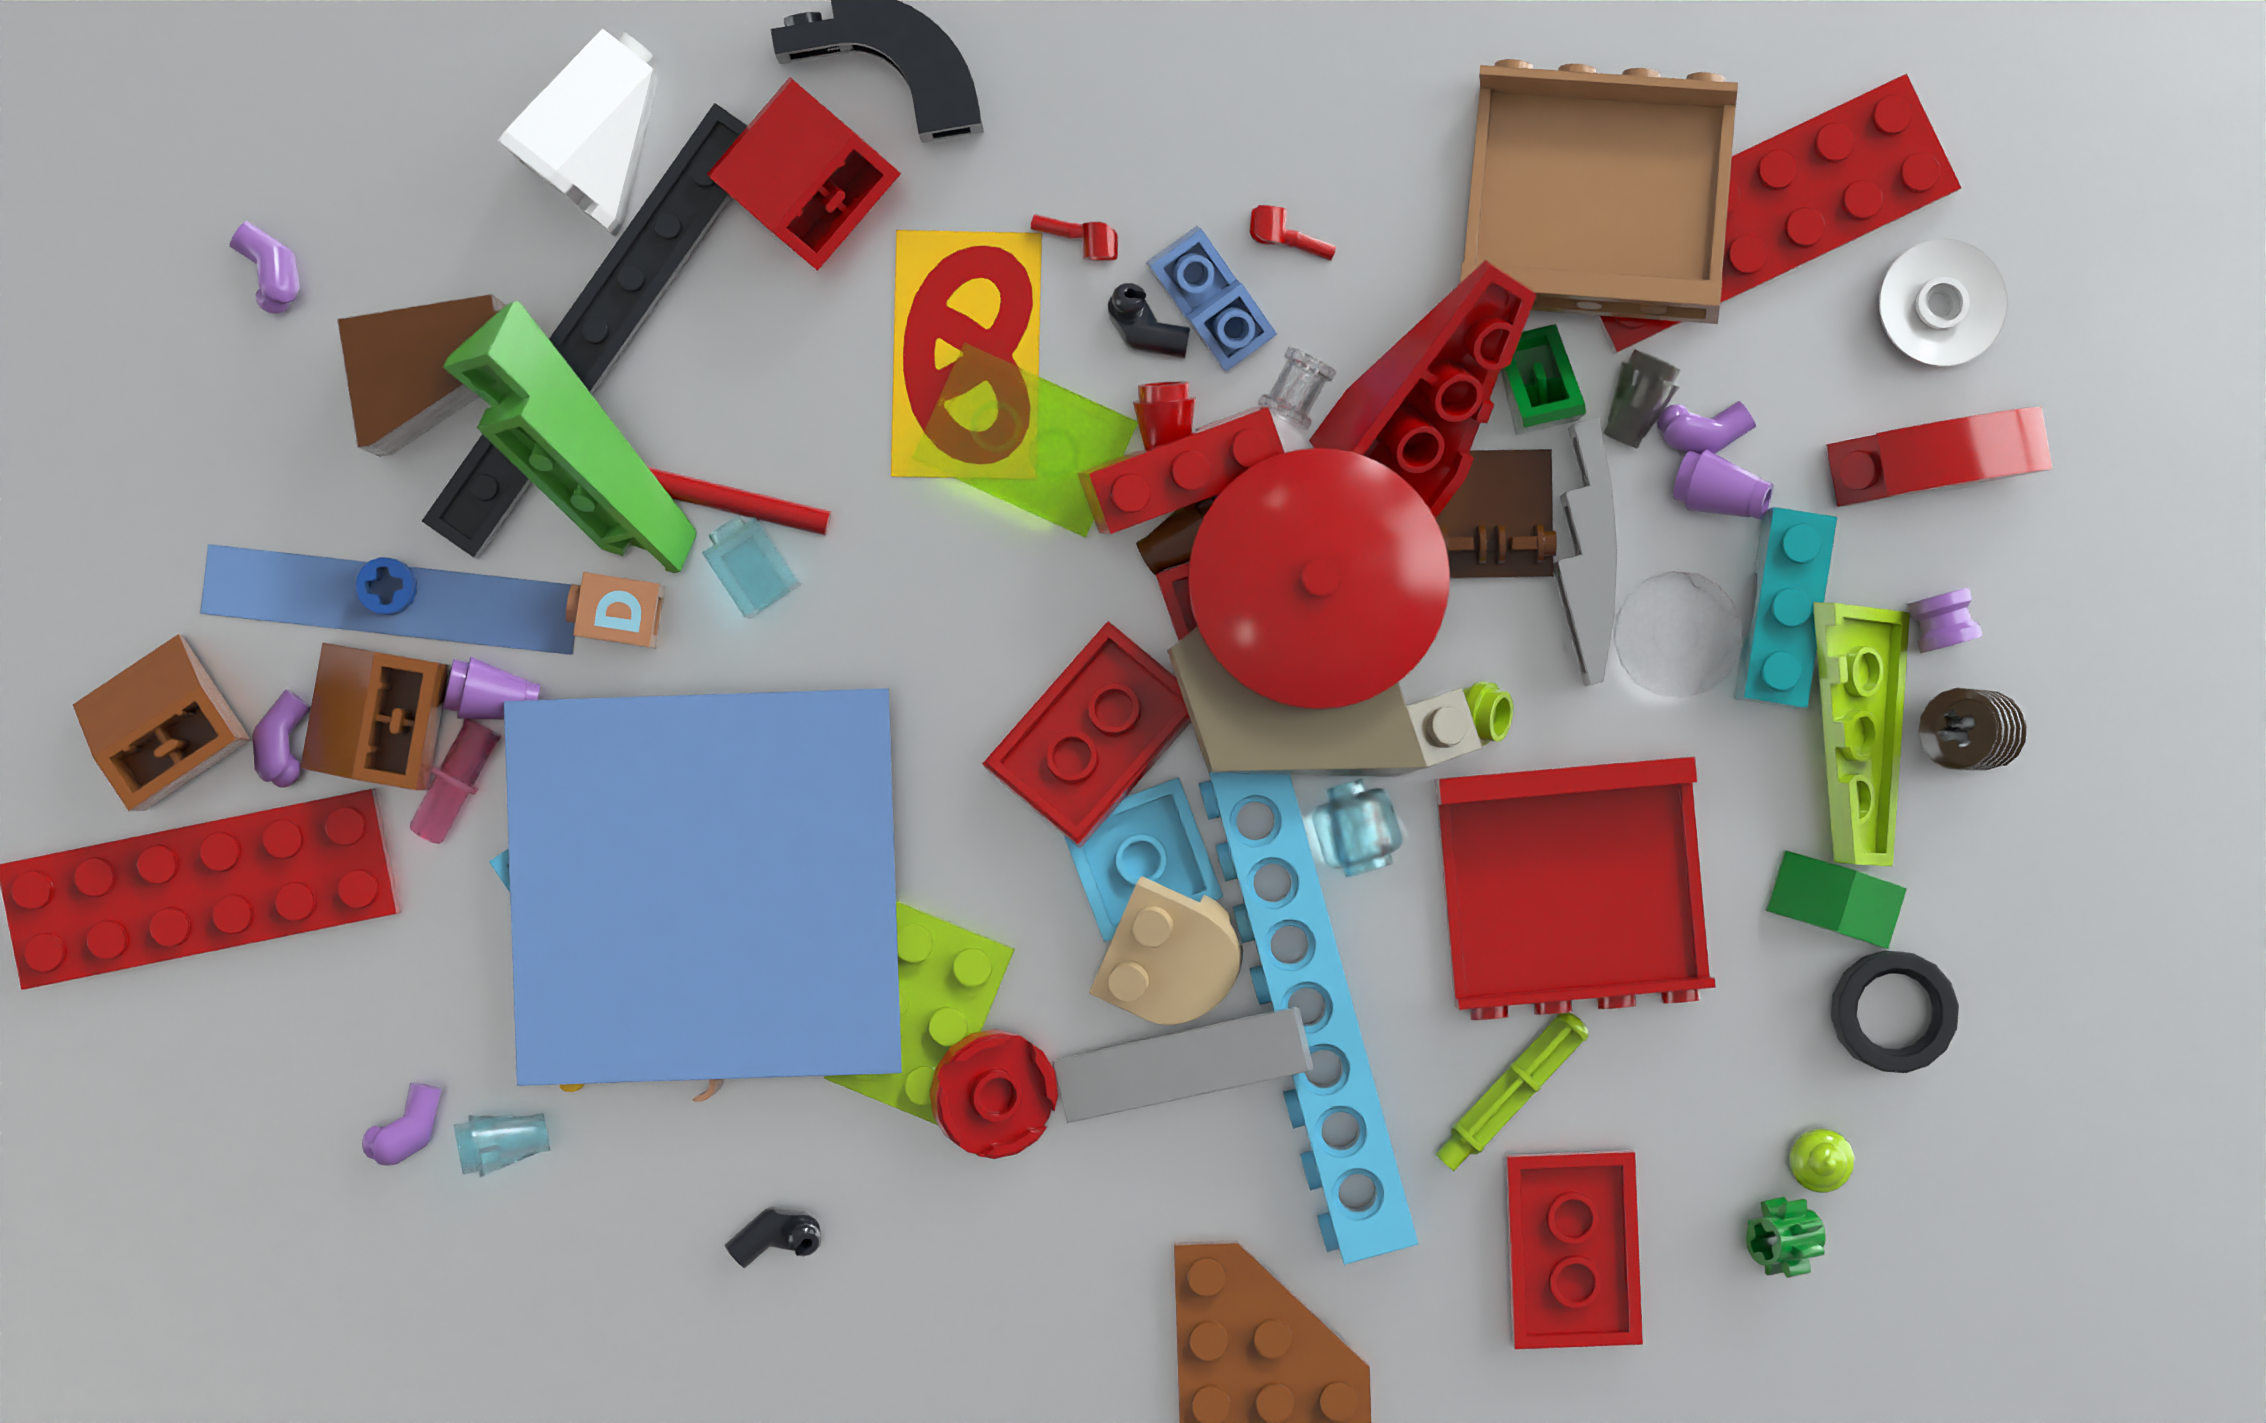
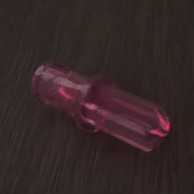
(453, 781)

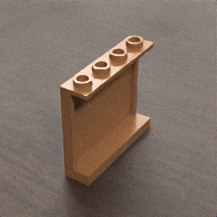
(1603, 188)

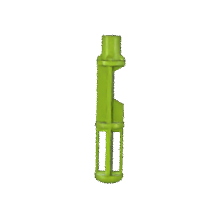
(1514, 1089)

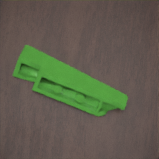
(566, 440)

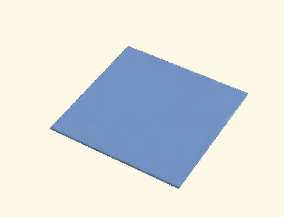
(702, 887)

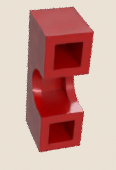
(1179, 471)

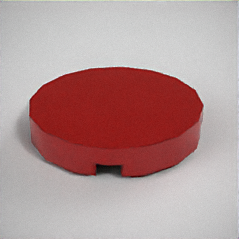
(993, 1093)

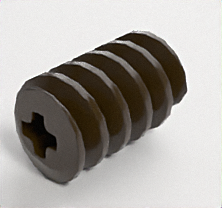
(1972, 729)

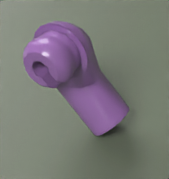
(271, 740)

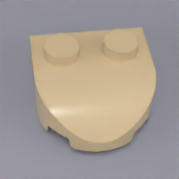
(1169, 956)

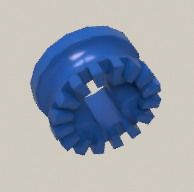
(401, 598)

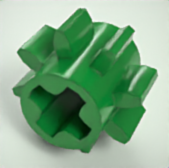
(1785, 1237)

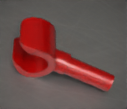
(1269, 226)
(1098, 238)

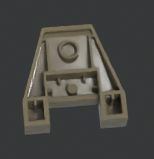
(1370, 738)

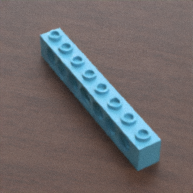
(1385, 1221)

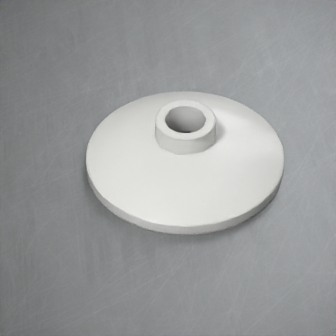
(1969, 283)

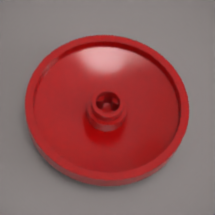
(1318, 578)

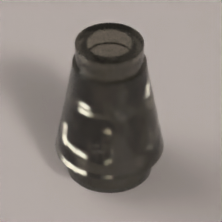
(1640, 396)

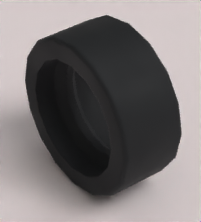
(1943, 1017)

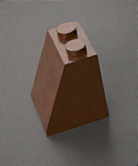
(399, 372)

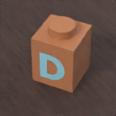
(616, 609)

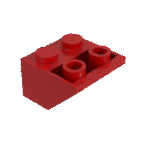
(803, 174)

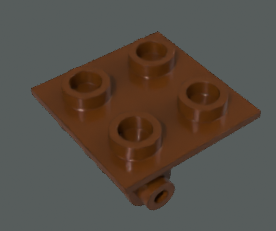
(1502, 517)

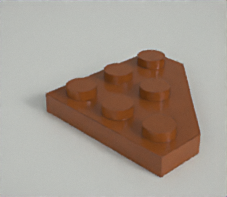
(1256, 1348)

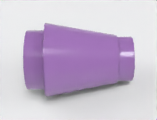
(1720, 487)
(480, 690)

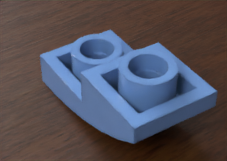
(1211, 298)

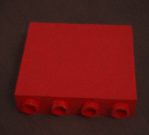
(1573, 886)

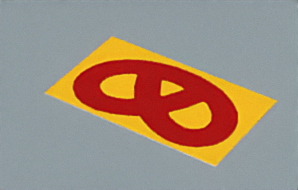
(950, 294)

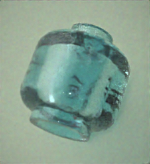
(1357, 828)

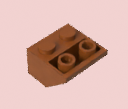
(375, 717)
(158, 725)

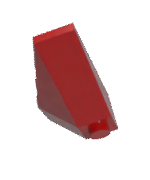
(1434, 387)

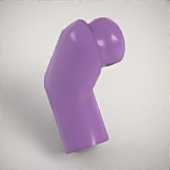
(275, 267)
(1698, 433)
(409, 1133)

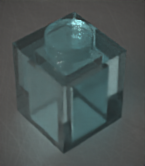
(750, 565)

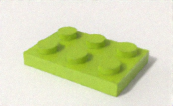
(943, 996)

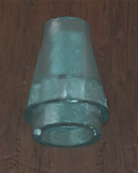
(498, 1141)

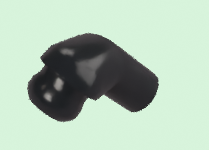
(1140, 327)
(776, 1229)

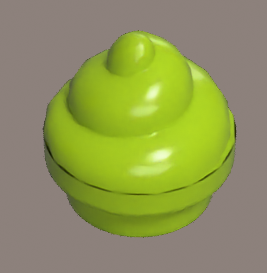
(1489, 710)
(1821, 1160)

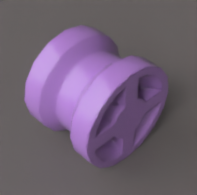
(1944, 620)

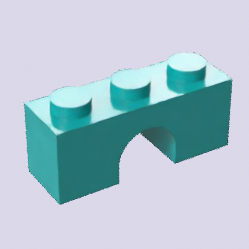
(1791, 575)

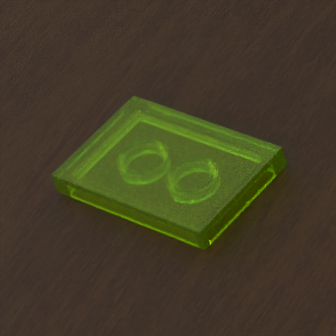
(1021, 438)

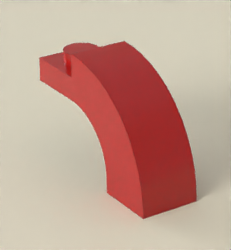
(1939, 455)

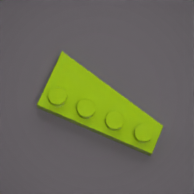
(1862, 715)

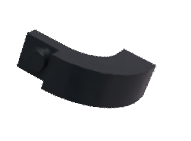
(907, 41)

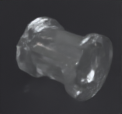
(1297, 388)

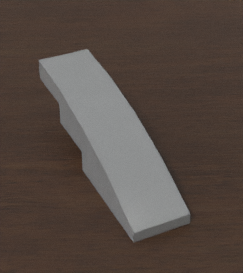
(1589, 578)

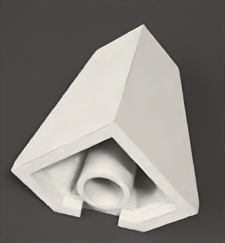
(590, 127)

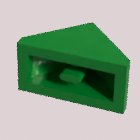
(1541, 382)
(1836, 899)

